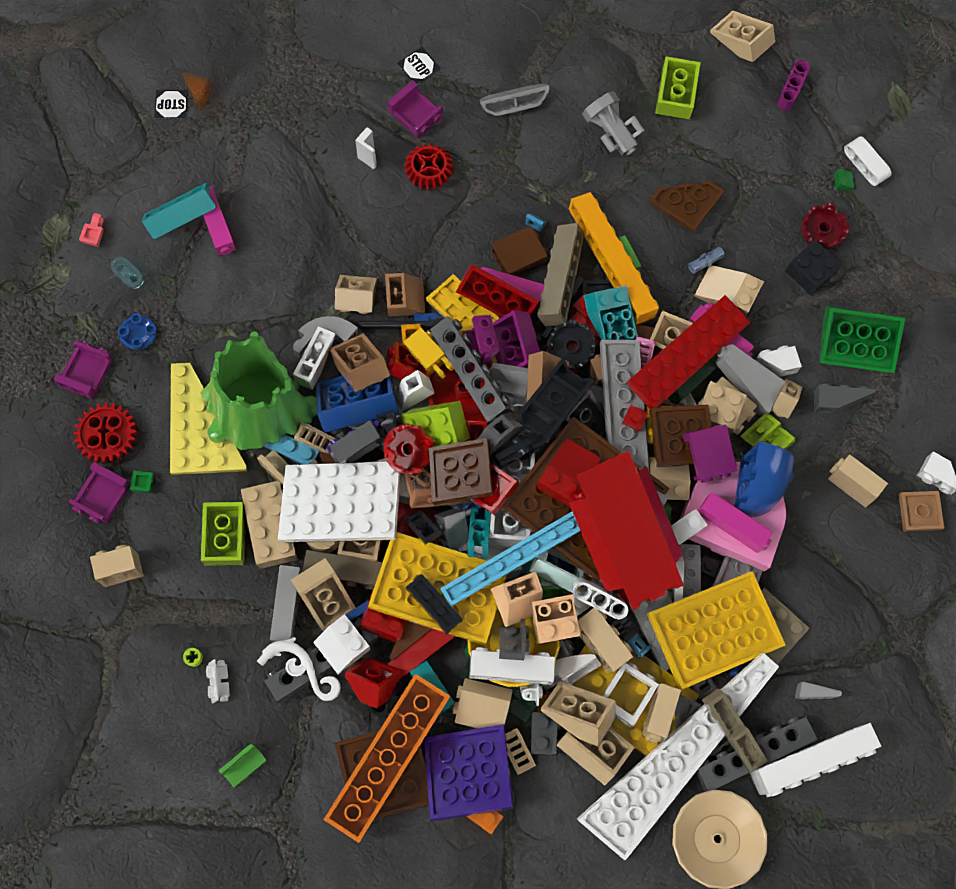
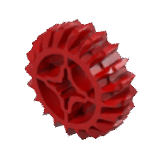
(428, 175)

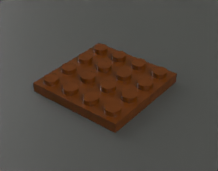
(410, 789)

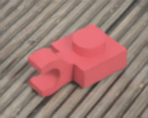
(93, 232)

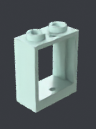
(553, 573)

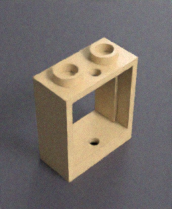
(661, 713)

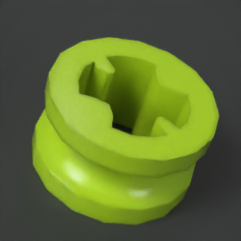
(188, 652)

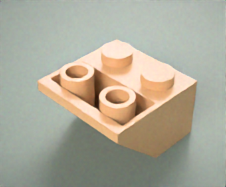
(516, 598)
(555, 619)

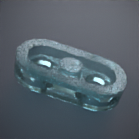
(128, 273)

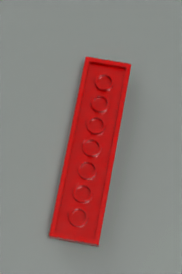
(688, 353)

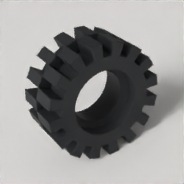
(622, 625)

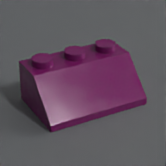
(515, 339)

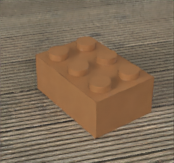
(359, 362)

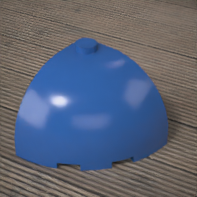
(763, 478)

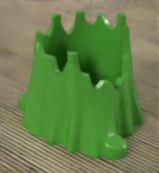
(253, 396)

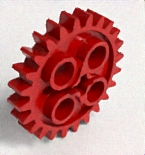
(87, 434)

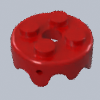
(418, 447)

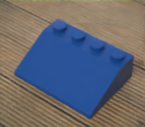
(342, 406)

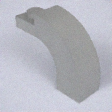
(342, 328)

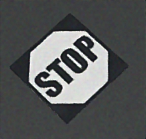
(418, 65)
(171, 104)

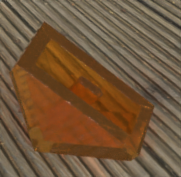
(198, 87)

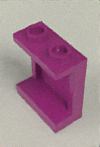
(414, 110)
(483, 338)
(85, 370)
(711, 453)
(100, 494)

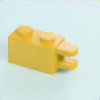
(427, 352)

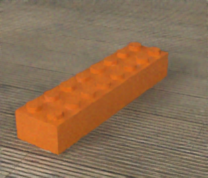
(386, 758)

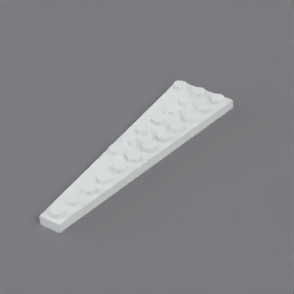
(645, 792)

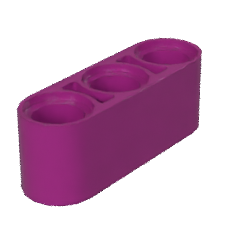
(795, 78)

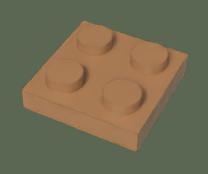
(921, 511)

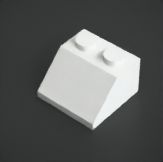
(341, 644)

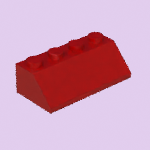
(494, 293)

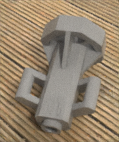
(606, 115)

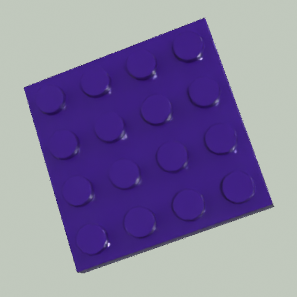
(468, 773)

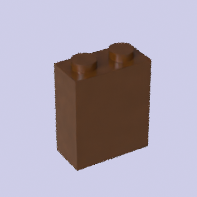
(519, 252)

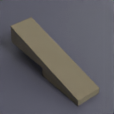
(734, 730)

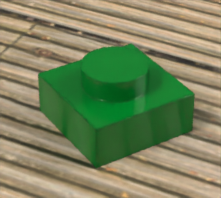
(142, 481)

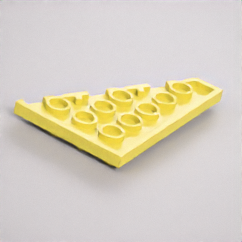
(189, 442)

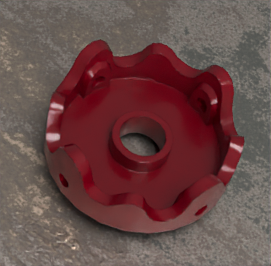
(829, 217)

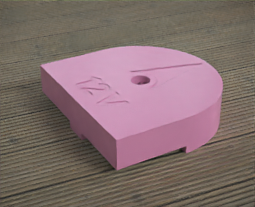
(722, 542)

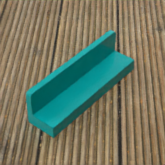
(179, 211)

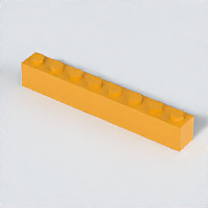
(612, 256)

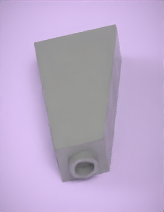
(750, 377)
(285, 605)

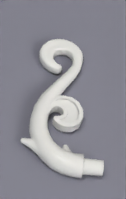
(306, 665)

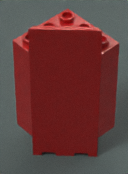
(627, 530)

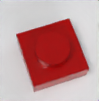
(634, 418)

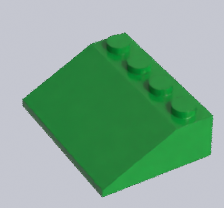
(861, 339)

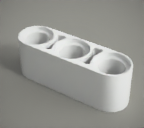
(867, 161)
(607, 605)

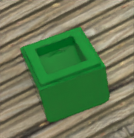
(843, 180)

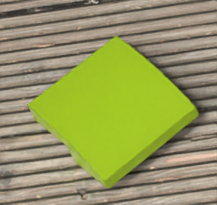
(768, 431)

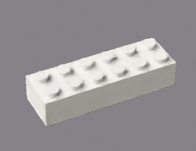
(817, 758)

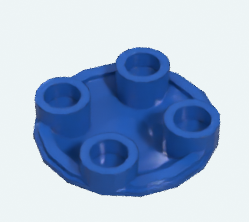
(137, 332)

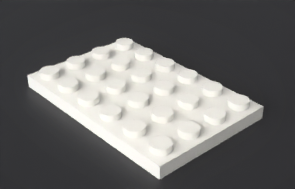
(339, 502)

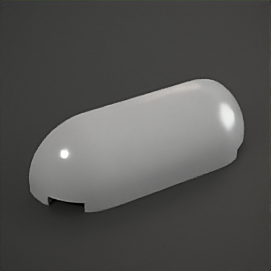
(515, 99)

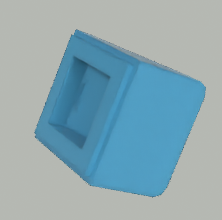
(535, 222)

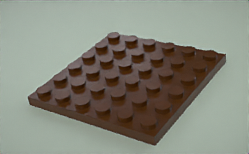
(538, 510)

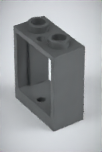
(357, 443)

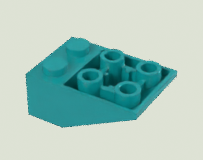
(611, 314)

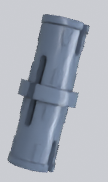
(706, 260)

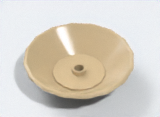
(740, 833)

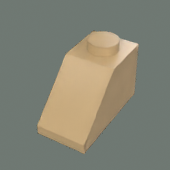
(787, 399)

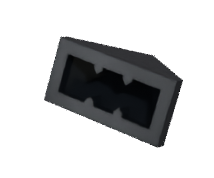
(423, 527)

